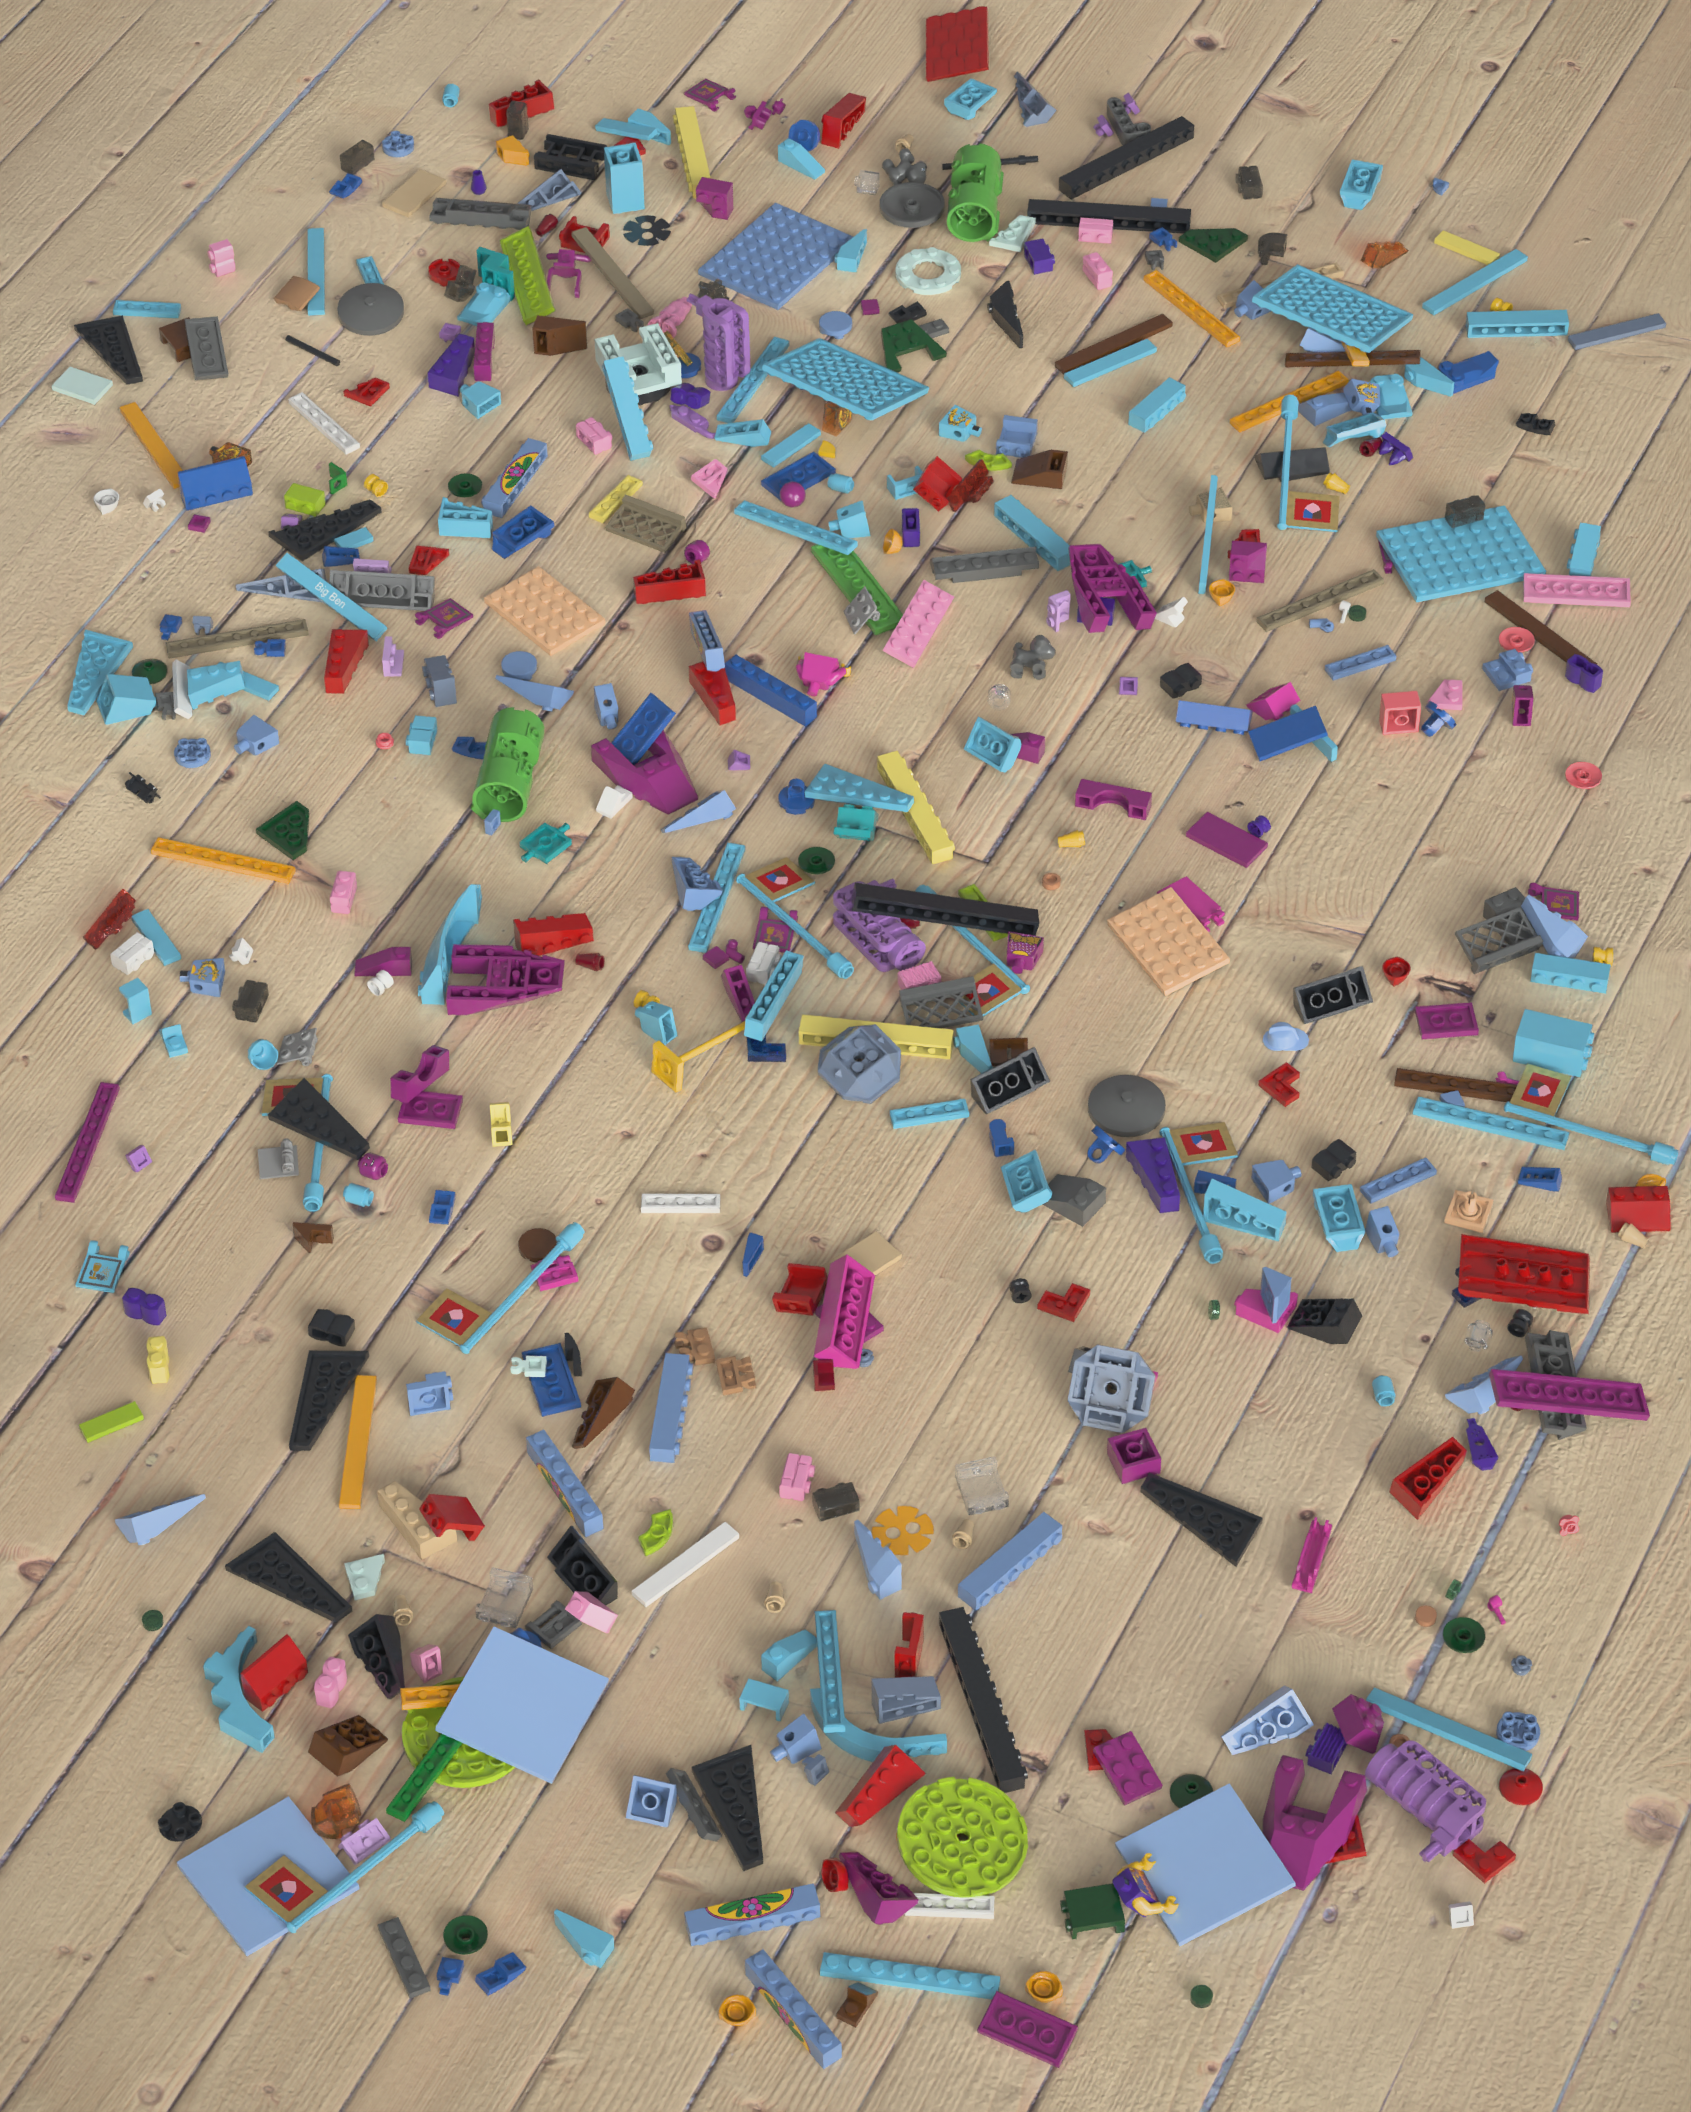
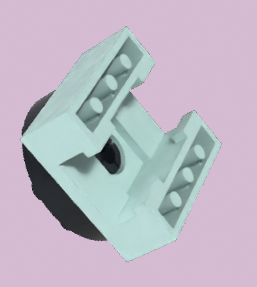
(650, 363)

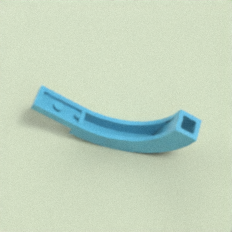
(868, 1746)

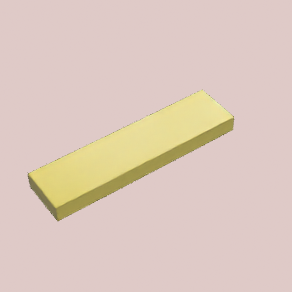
(1466, 248)
(613, 500)

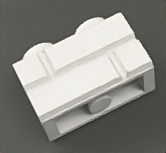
(132, 953)
(763, 963)

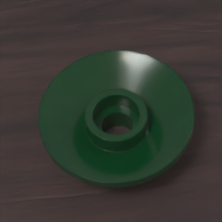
(465, 485)
(152, 669)
(816, 860)
(1464, 1628)
(1182, 1795)
(465, 1927)

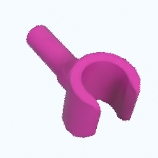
(1502, 1078)
(1493, 1604)

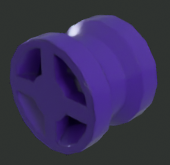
(1259, 826)

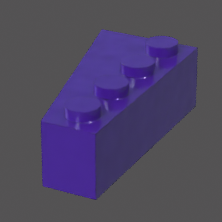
(452, 366)
(1154, 1167)

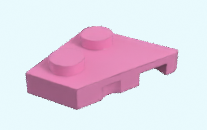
(710, 477)
(1448, 695)

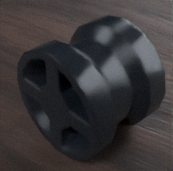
(1020, 1290)

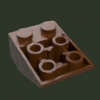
(558, 335)
(1042, 469)
(346, 1744)

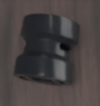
(1519, 1324)

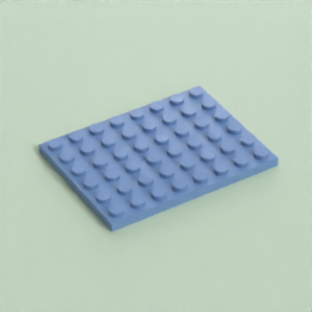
(775, 256)

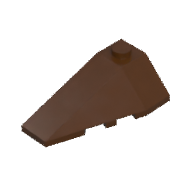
(604, 1403)

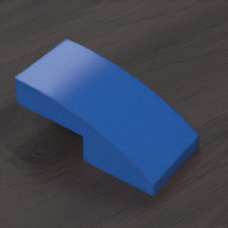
(346, 186)
(469, 747)
(442, 1207)
(500, 1975)

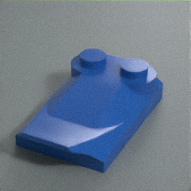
(1470, 371)
(521, 531)

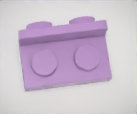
(368, 565)
(1058, 609)
(392, 658)
(364, 1841)

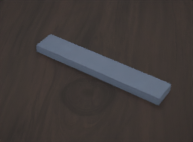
(1616, 331)

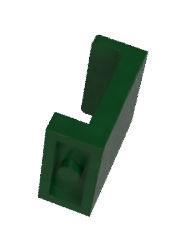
(1092, 1909)

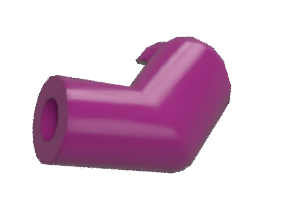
(732, 951)

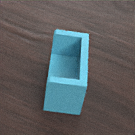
(903, 487)
(137, 999)
(765, 1696)

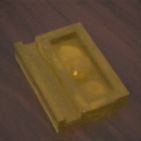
(677, 349)

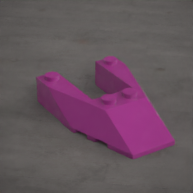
(1099, 576)
(658, 779)
(511, 977)
(1305, 1836)

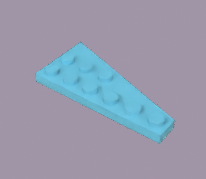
(98, 657)
(845, 787)

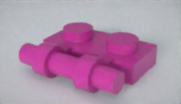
(557, 1274)

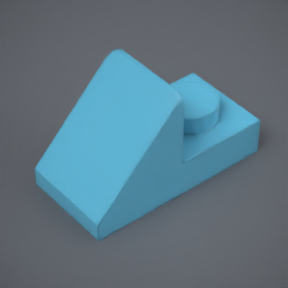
(173, 1040)

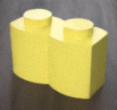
(158, 1359)

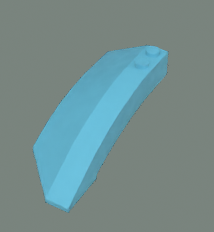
(452, 931)

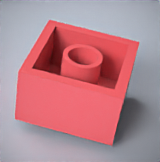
(1400, 712)

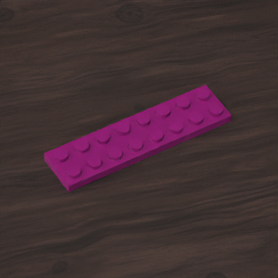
(1569, 1394)

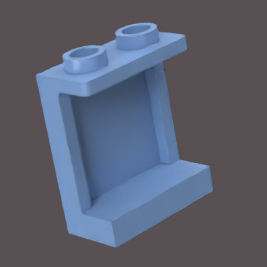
(1017, 436)

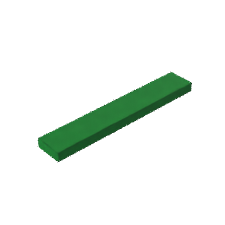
(423, 1777)

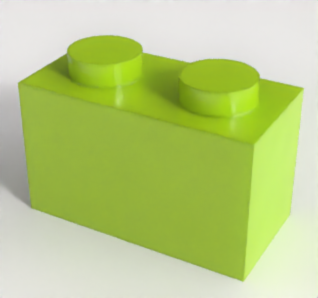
(304, 499)

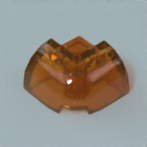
(335, 1812)

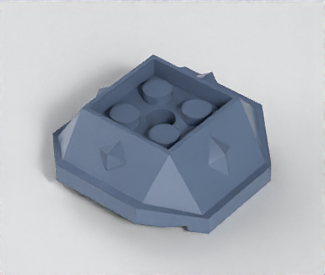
(863, 1079)
(1094, 1402)

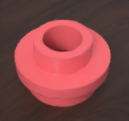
(384, 741)

